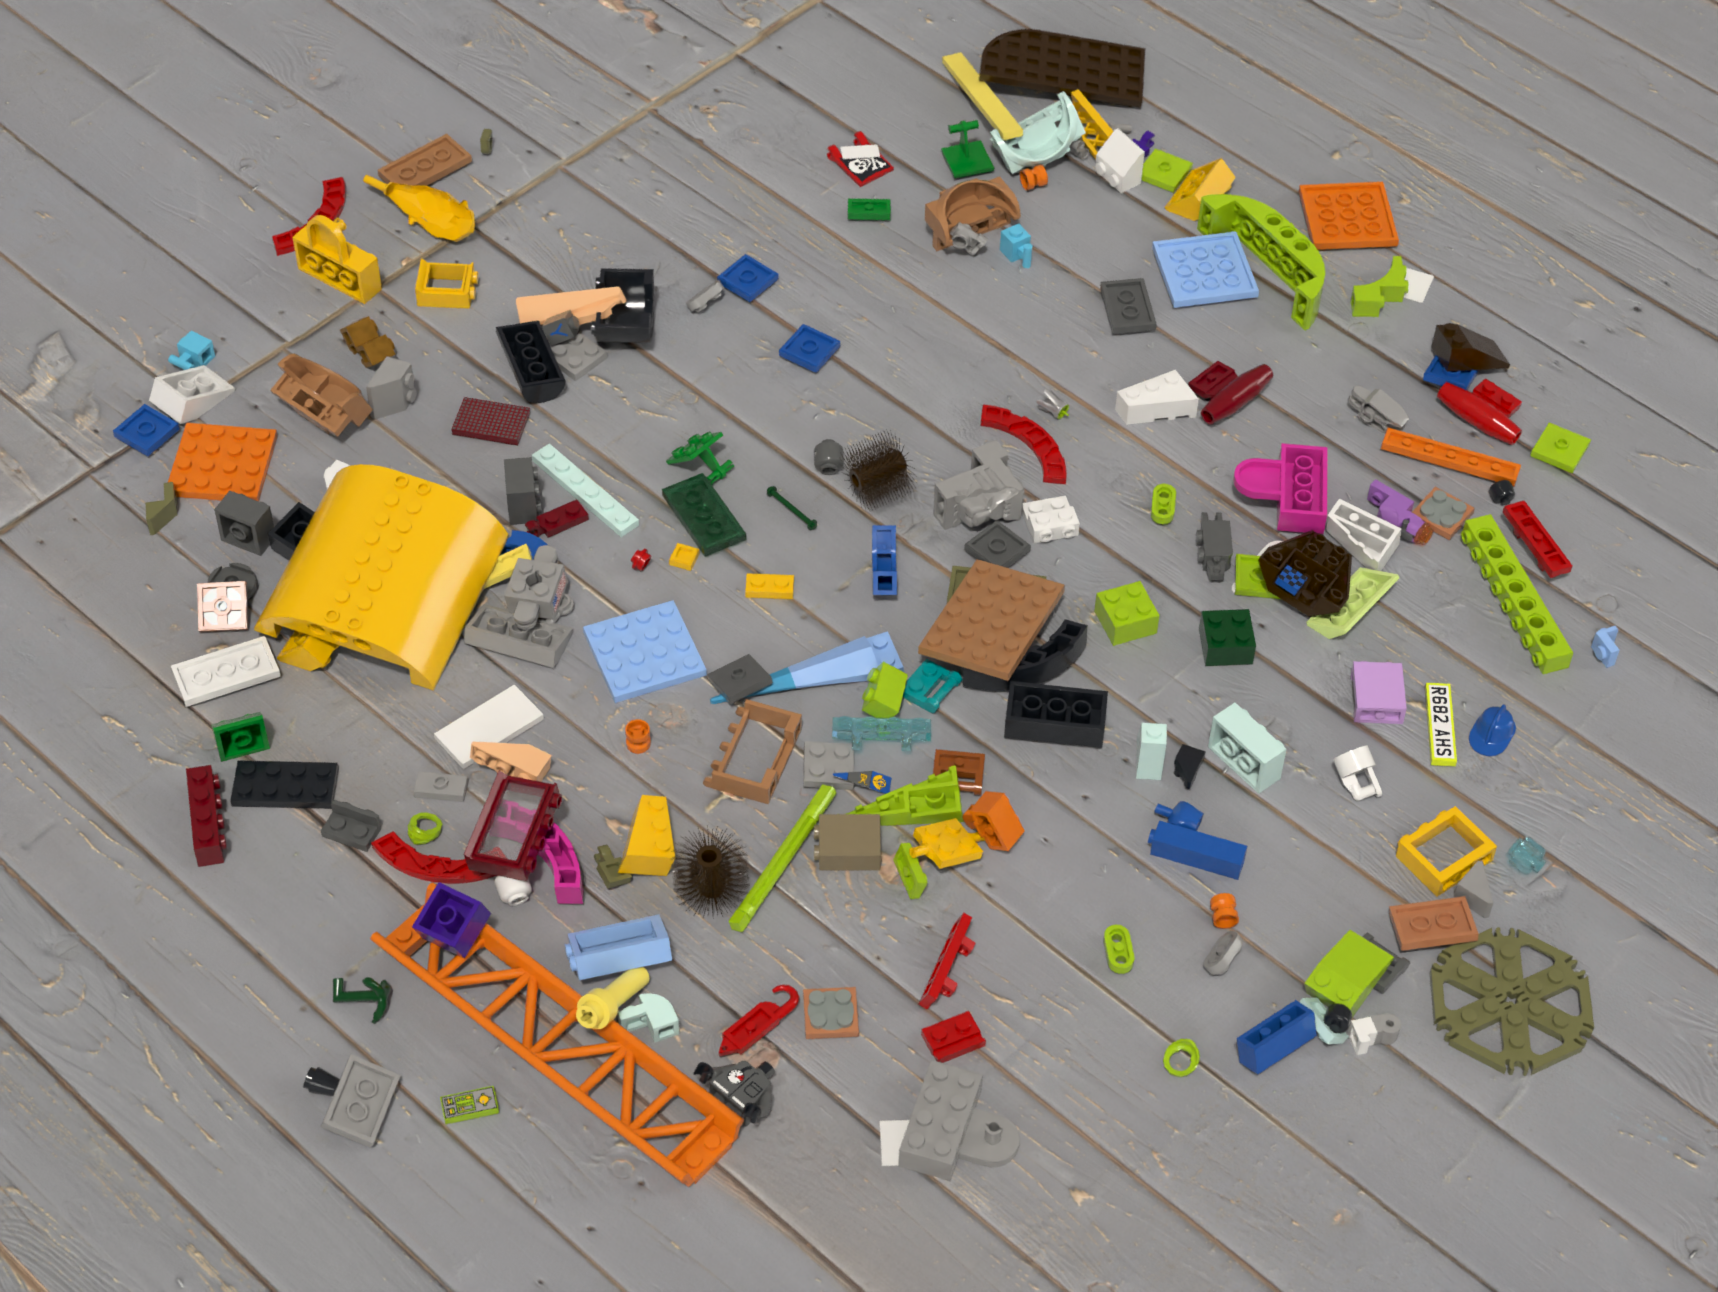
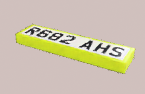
(1440, 724)

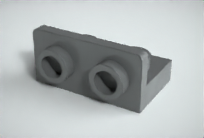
(351, 826)

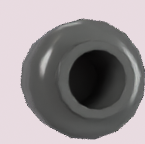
(827, 457)

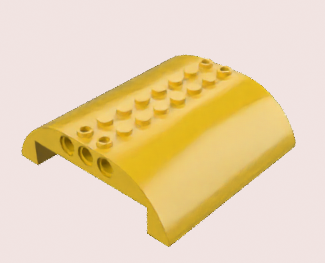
(388, 569)

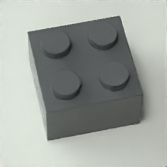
(522, 490)
(244, 522)

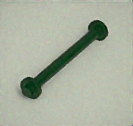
(811, 524)

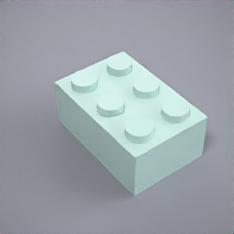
(1247, 747)

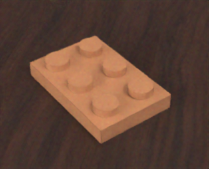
(1433, 923)

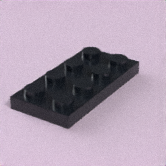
(284, 784)

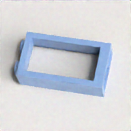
(618, 947)

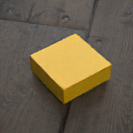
(684, 556)

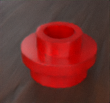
(640, 559)

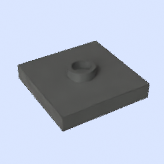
(997, 545)
(739, 678)

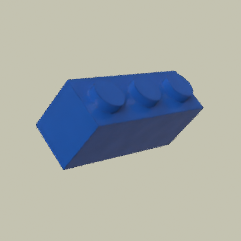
(1276, 1037)

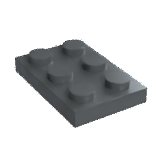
(1128, 306)

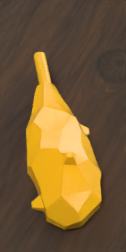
(444, 213)

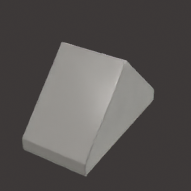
(1476, 890)

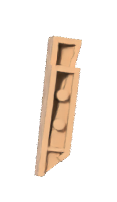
(581, 303)

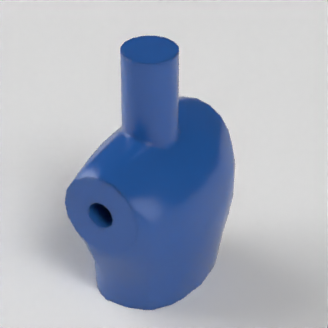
(1181, 815)

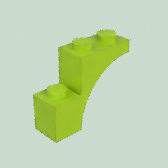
(1369, 298)

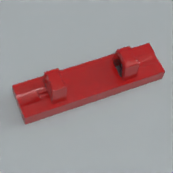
(1537, 539)
(955, 943)

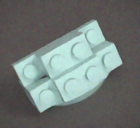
(1041, 138)

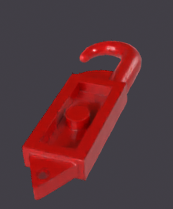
(757, 1023)

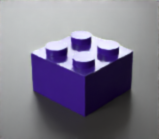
(451, 920)

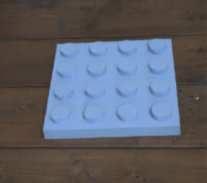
(1205, 269)
(644, 651)

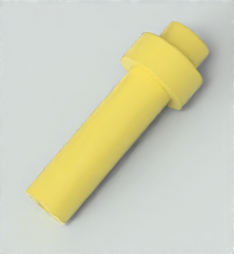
(601, 1005)

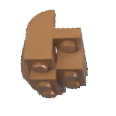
(967, 204)
(320, 395)

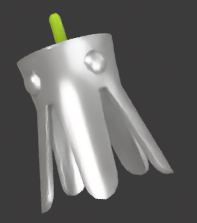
(1054, 405)

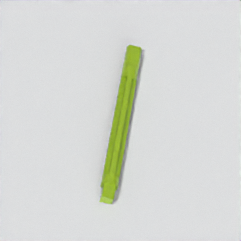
(782, 858)

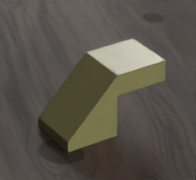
(161, 512)

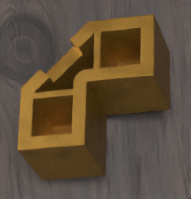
(363, 339)

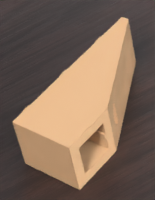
(512, 759)

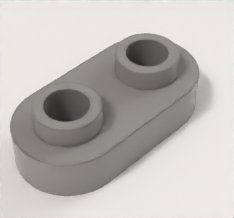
(711, 292)
(1223, 953)

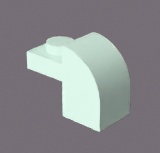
(652, 1012)

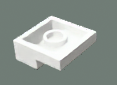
(1050, 519)

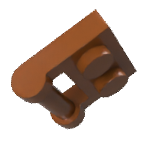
(967, 764)

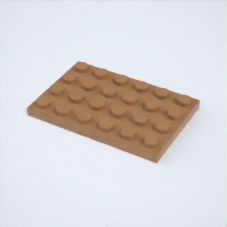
(991, 619)

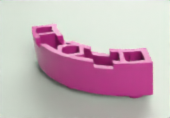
(564, 865)

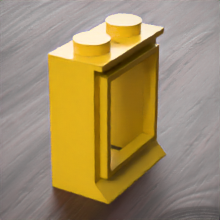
(446, 297)

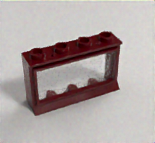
(512, 827)

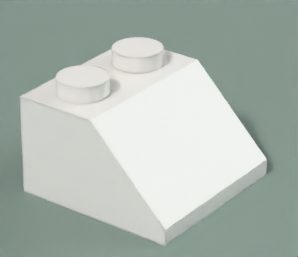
(1120, 162)

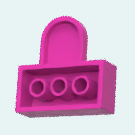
(1296, 483)

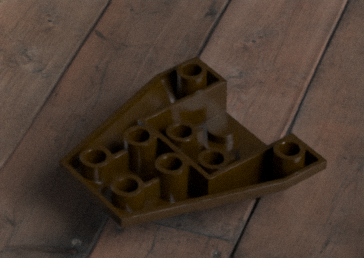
(1323, 565)

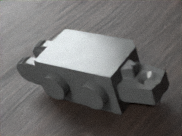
(1215, 545)

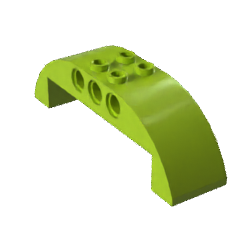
(1274, 243)

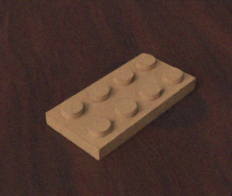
(426, 163)

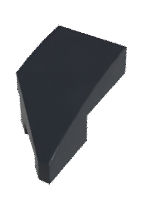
(1187, 763)

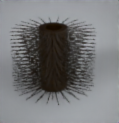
(878, 470)
(710, 872)

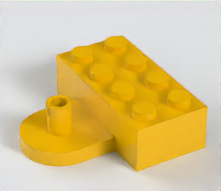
(331, 259)

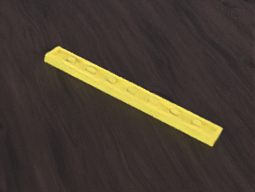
(982, 96)

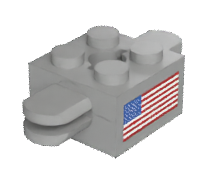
(536, 588)

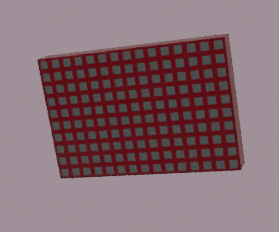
(490, 421)

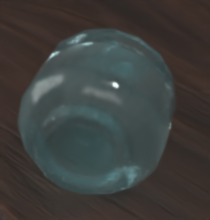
(1527, 855)

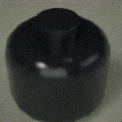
(1502, 492)
(1338, 1018)

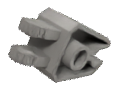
(1377, 409)

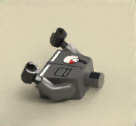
(740, 1087)

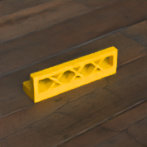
(1095, 123)

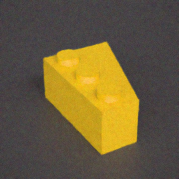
(649, 839)

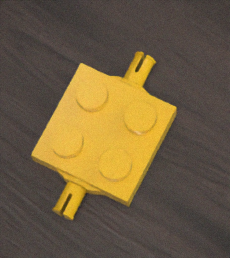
(946, 843)

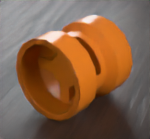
(1033, 177)
(637, 736)
(1224, 910)

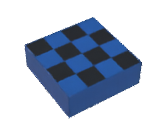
(1291, 580)

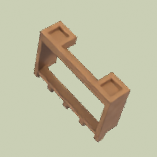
(743, 787)

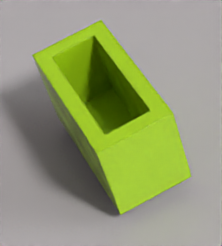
(884, 691)

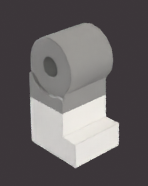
(1372, 1031)

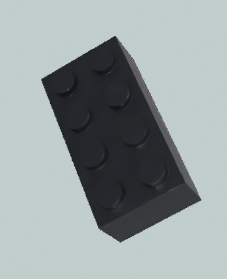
(1056, 714)

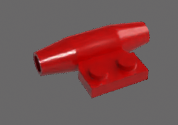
(1484, 408)

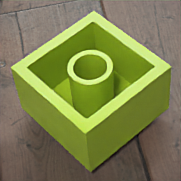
(1126, 613)

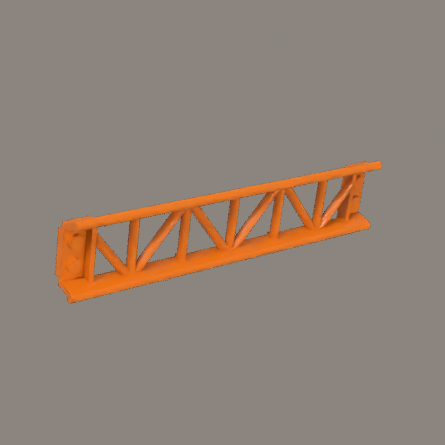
(707, 1139)

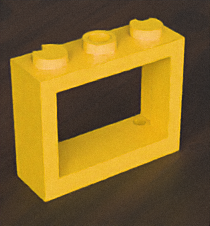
(1442, 881)

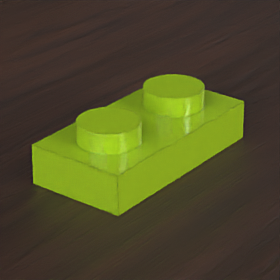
(910, 871)

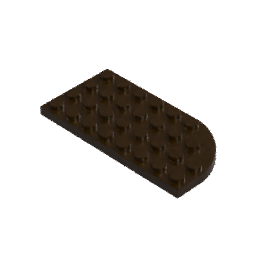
(1066, 64)

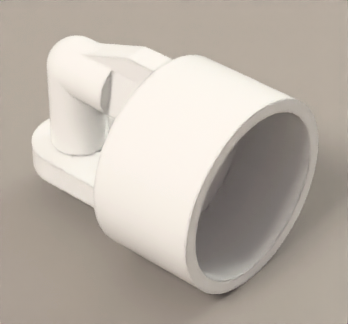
(1356, 762)

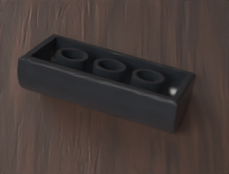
(531, 361)

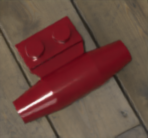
(1227, 389)

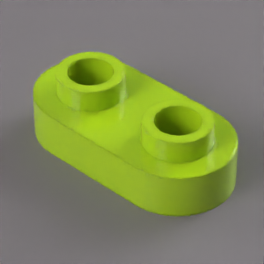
(1163, 503)
(1118, 951)

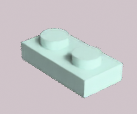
(1323, 1030)

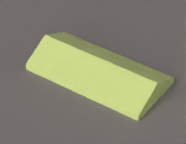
(1365, 590)

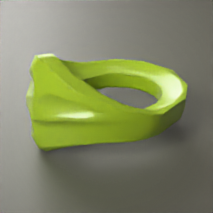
(421, 836)
(1186, 1045)

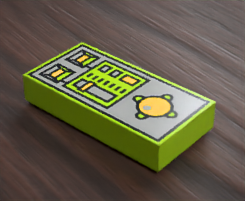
(469, 1105)

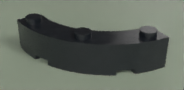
(1039, 662)

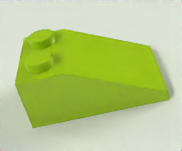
(1348, 972)

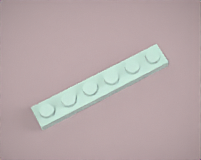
(585, 490)

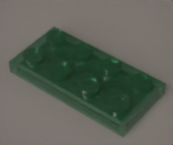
(704, 514)

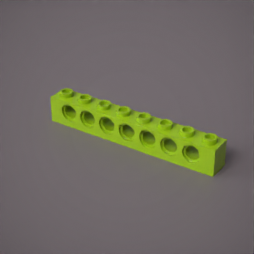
(1516, 594)

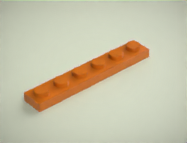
(1450, 456)

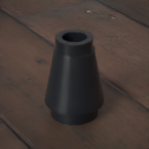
(320, 1082)

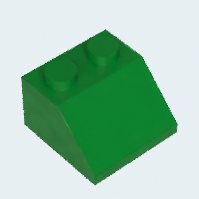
(240, 736)

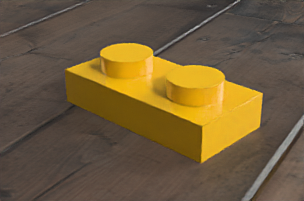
(769, 586)

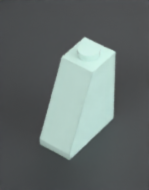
(1151, 751)

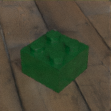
(1227, 637)

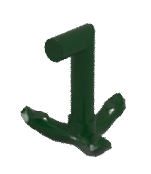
(378, 994)

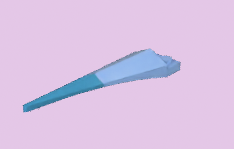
(839, 665)

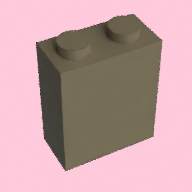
(848, 842)

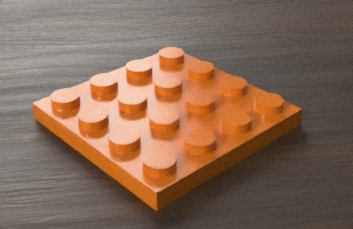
(1348, 215)
(222, 460)

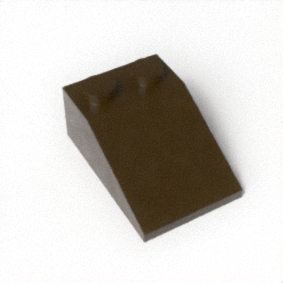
(1466, 350)

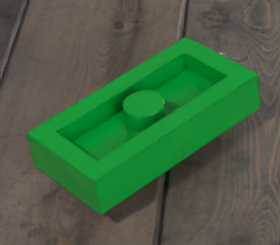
(869, 209)

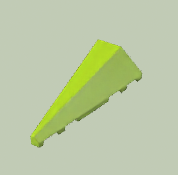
(921, 803)

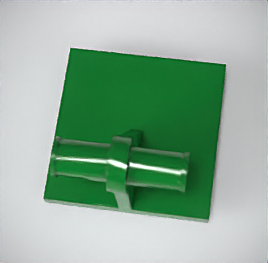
(967, 157)
(699, 446)

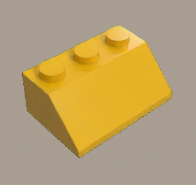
(1201, 181)
(306, 651)

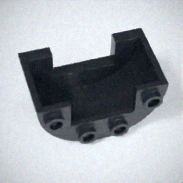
(633, 319)

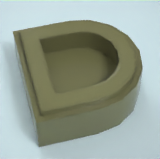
(486, 141)

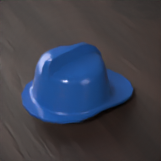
(1492, 731)

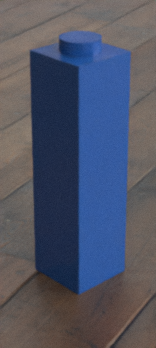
(1197, 849)

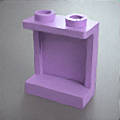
(1378, 692)

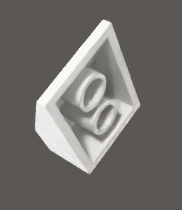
(189, 393)

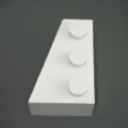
(1156, 398)

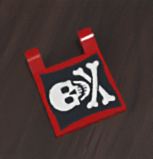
(860, 169)

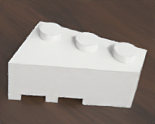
(1363, 534)

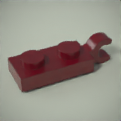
(558, 519)

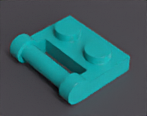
(925, 680)

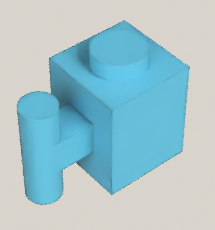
(1016, 245)
(193, 351)

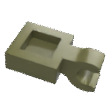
(609, 867)

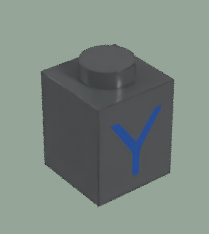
(561, 327)

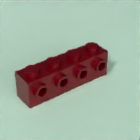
(205, 815)

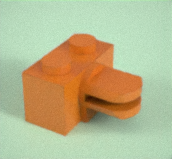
(994, 820)

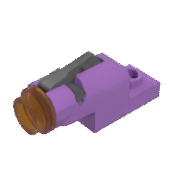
(1398, 511)

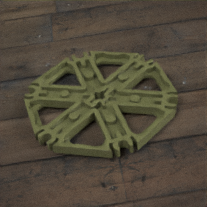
(1512, 1017)

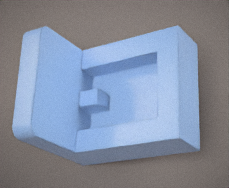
(1604, 646)

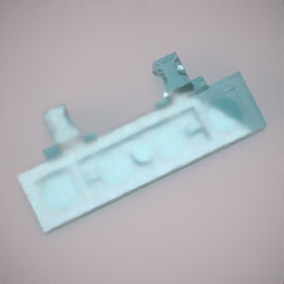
(881, 729)

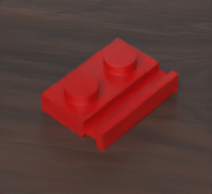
(953, 1037)

